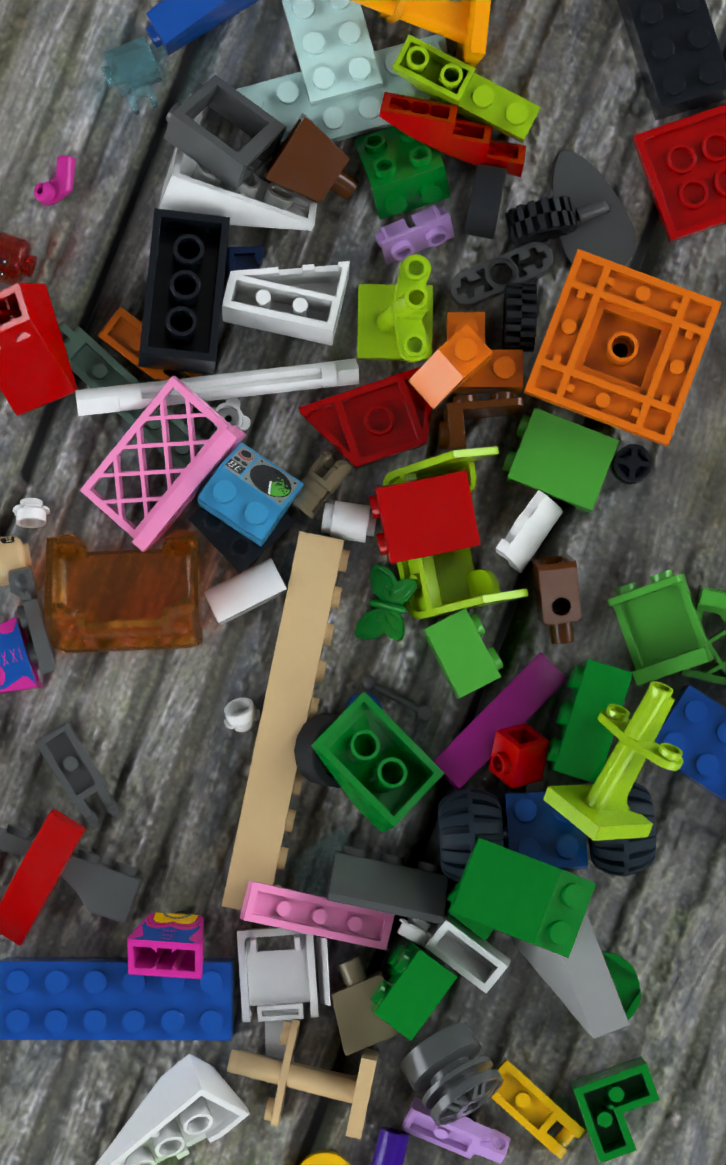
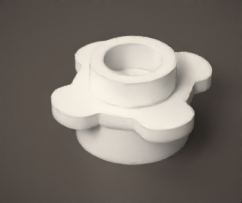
(232, 408)

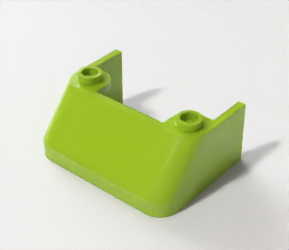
(449, 579)

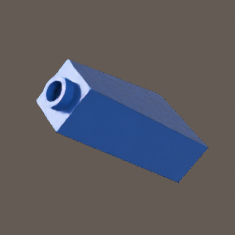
(182, 21)

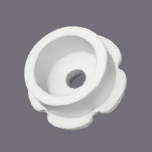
(31, 513)
(241, 714)
(414, 930)

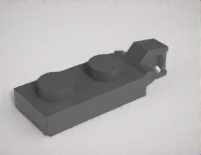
(31, 615)

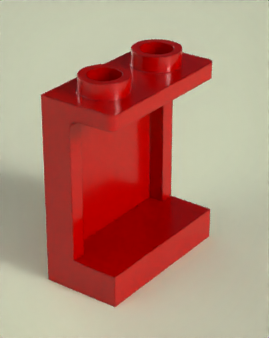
(425, 516)

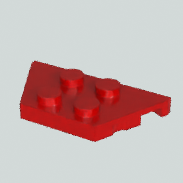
(373, 419)

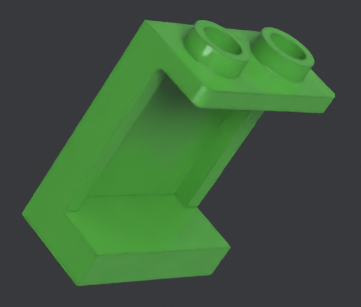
(560, 459)
(661, 627)

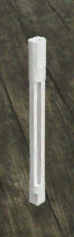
(221, 386)

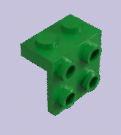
(401, 171)

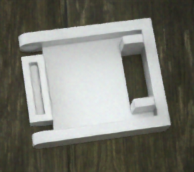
(277, 978)

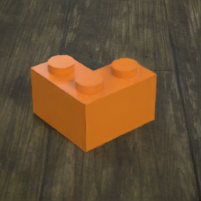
(504, 369)

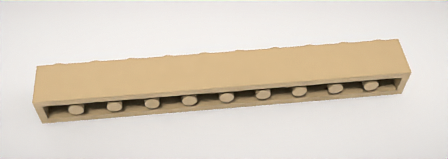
(285, 710)

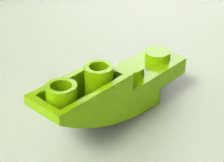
(458, 84)

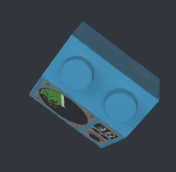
(249, 493)

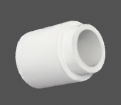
(348, 521)

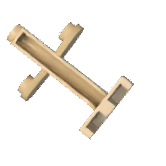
(310, 1079)

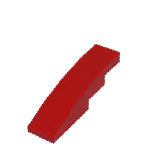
(437, 127)
(38, 875)

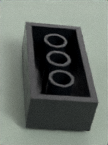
(675, 53)
(184, 291)

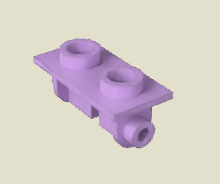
(431, 228)

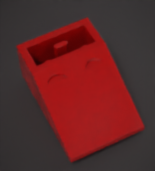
(31, 349)

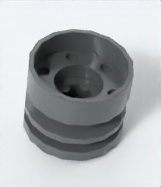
(451, 1073)

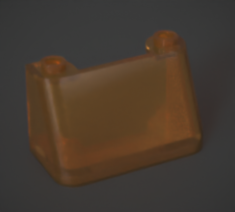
(123, 596)

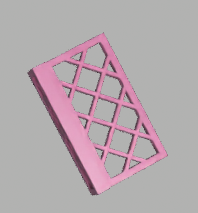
(188, 483)

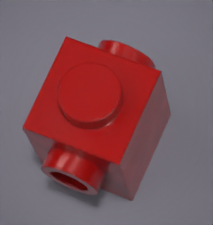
(518, 755)

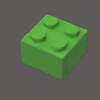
(463, 653)

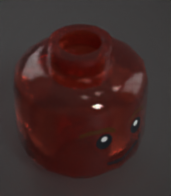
(15, 259)

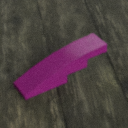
(509, 708)

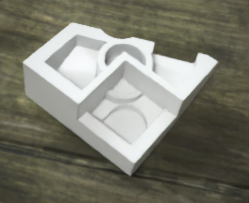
(529, 531)

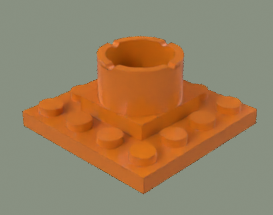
(650, 320)

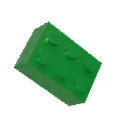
(582, 739)

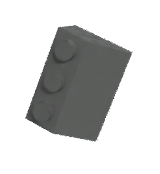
(387, 885)

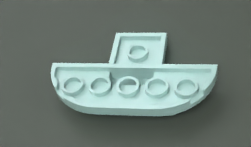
(339, 74)

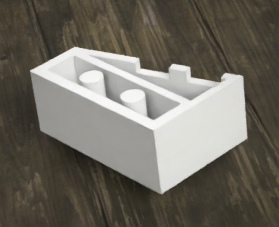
(288, 301)

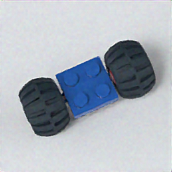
(537, 832)

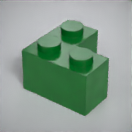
(412, 991)
(605, 1098)

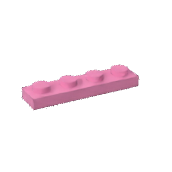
(315, 915)

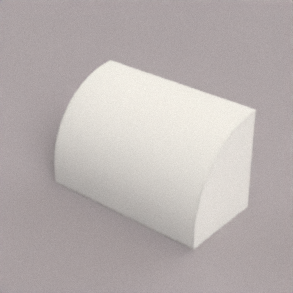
(245, 591)
(467, 953)

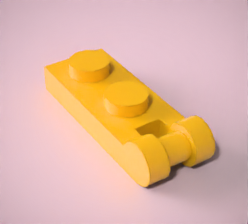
(535, 1109)

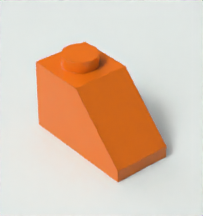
(451, 366)

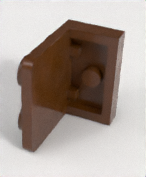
(464, 407)

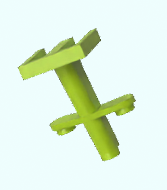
(397, 317)
(602, 807)

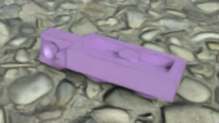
(460, 1136)

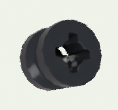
(639, 458)

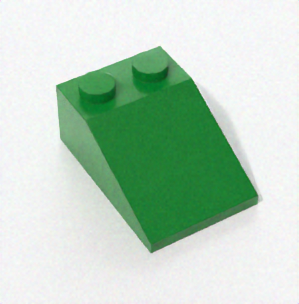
(376, 763)
(522, 897)

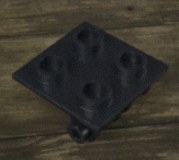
(230, 543)

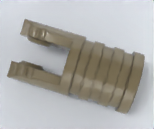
(320, 483)

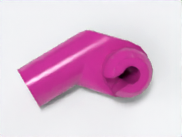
(60, 186)

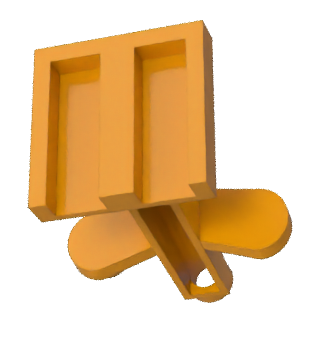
(457, 20)

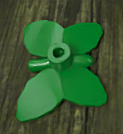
(391, 606)

